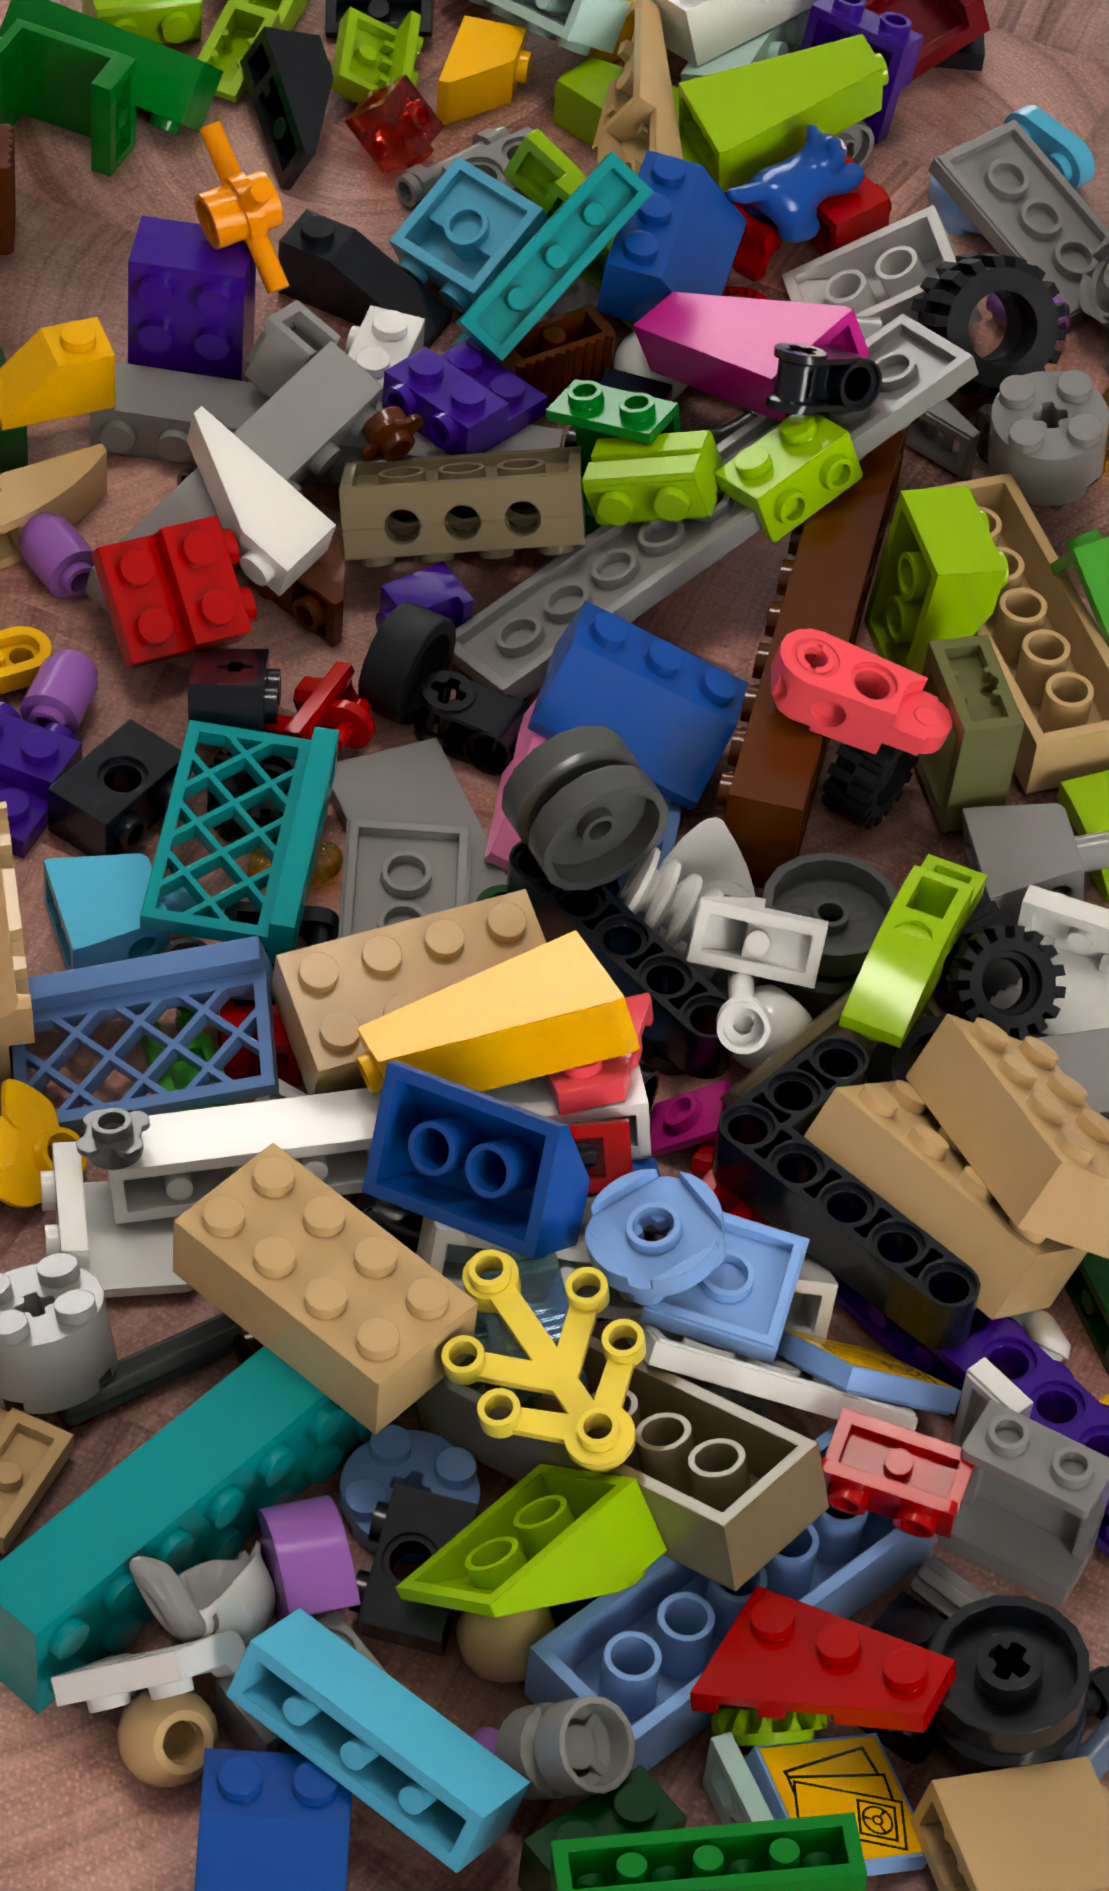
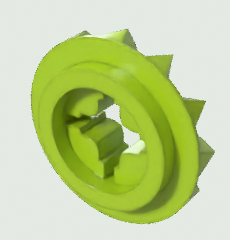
(754, 1730)

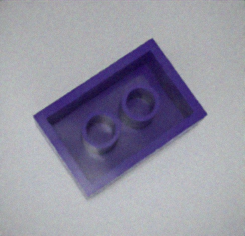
(189, 302)

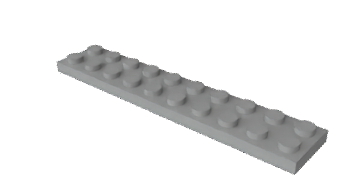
(643, 562)

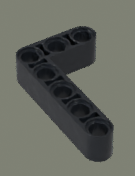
(637, 962)
(850, 1227)

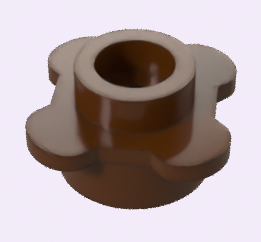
(390, 434)

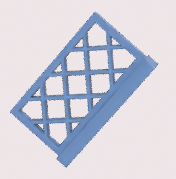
(149, 988)

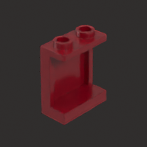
(943, 23)

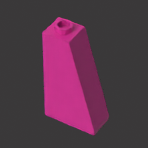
(730, 342)

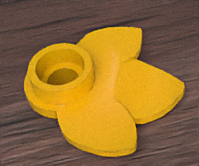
(26, 1141)

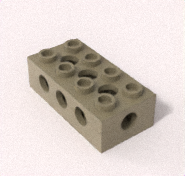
(483, 481)

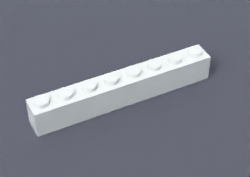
(325, 1132)

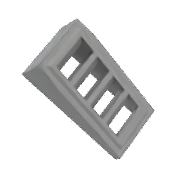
(927, 439)

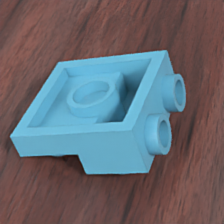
(465, 233)

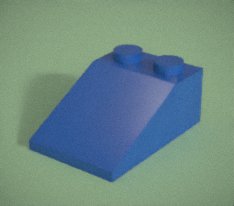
(271, 1824)

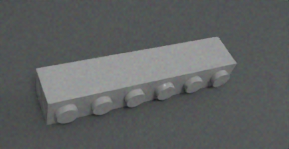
(291, 432)

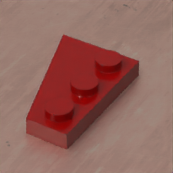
(816, 1662)

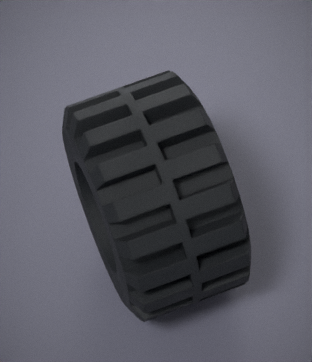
(1029, 310)

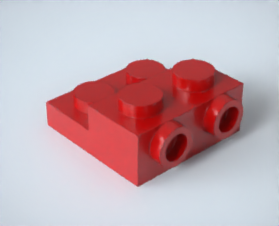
(174, 591)

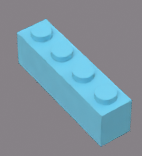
(377, 1739)

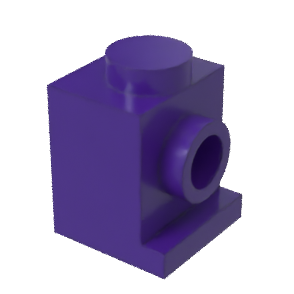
(430, 588)

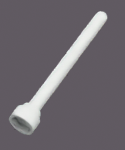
(743, 1019)

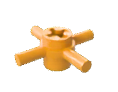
(240, 208)

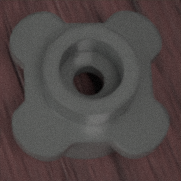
(113, 1137)

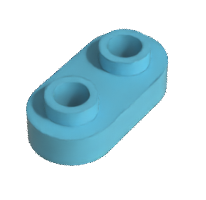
(1058, 143)

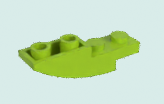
(911, 949)

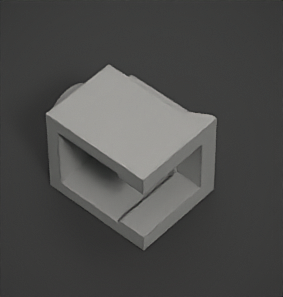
(285, 346)

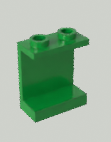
(71, 88)
(610, 413)

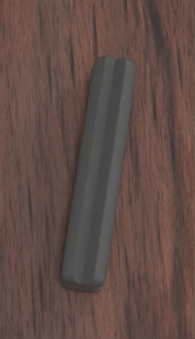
(158, 1366)

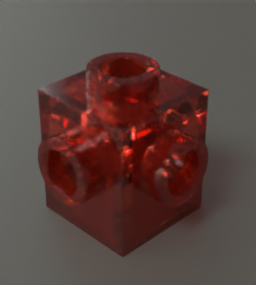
(395, 125)

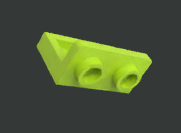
(373, 53)
(791, 472)

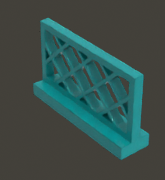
(553, 258)
(291, 859)

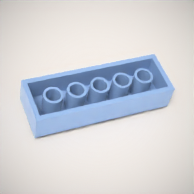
(660, 1634)

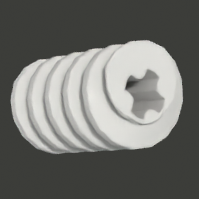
(665, 900)

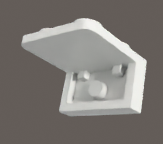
(1082, 940)
(122, 1256)

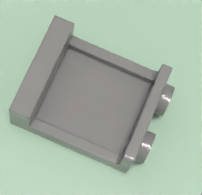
(1029, 1503)

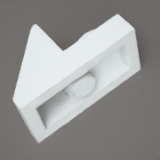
(757, 940)

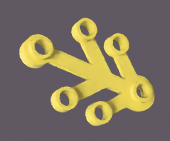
(550, 1367)

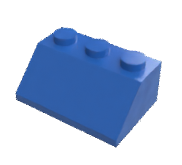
(673, 243)
(654, 694)
(476, 1163)

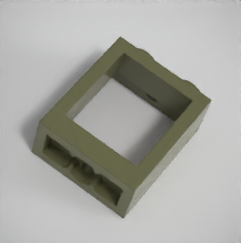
(985, 734)

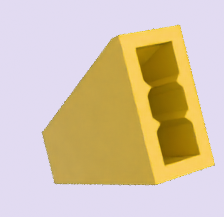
(507, 1023)

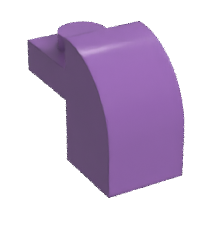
(308, 1556)

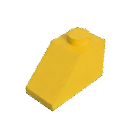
(482, 69)
(58, 375)

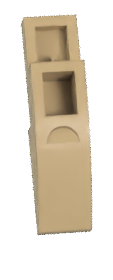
(60, 485)

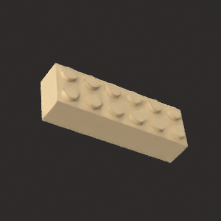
(1044, 647)

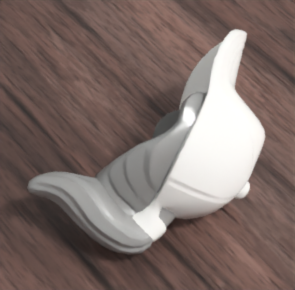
(209, 1596)

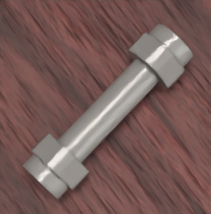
(418, 180)

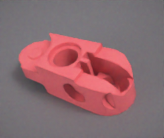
(855, 695)

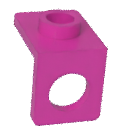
(687, 1119)

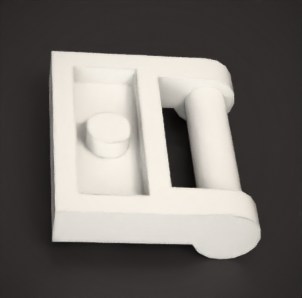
(163, 1671)

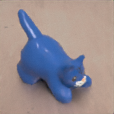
(797, 185)

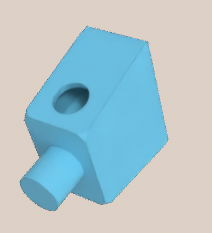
(98, 908)

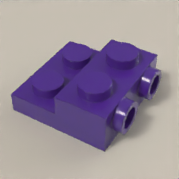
(886, 34)
(462, 397)
(29, 765)

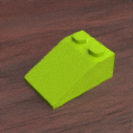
(933, 575)
(543, 1545)

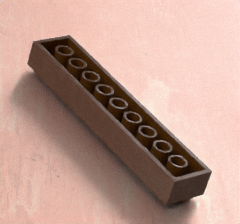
(825, 591)

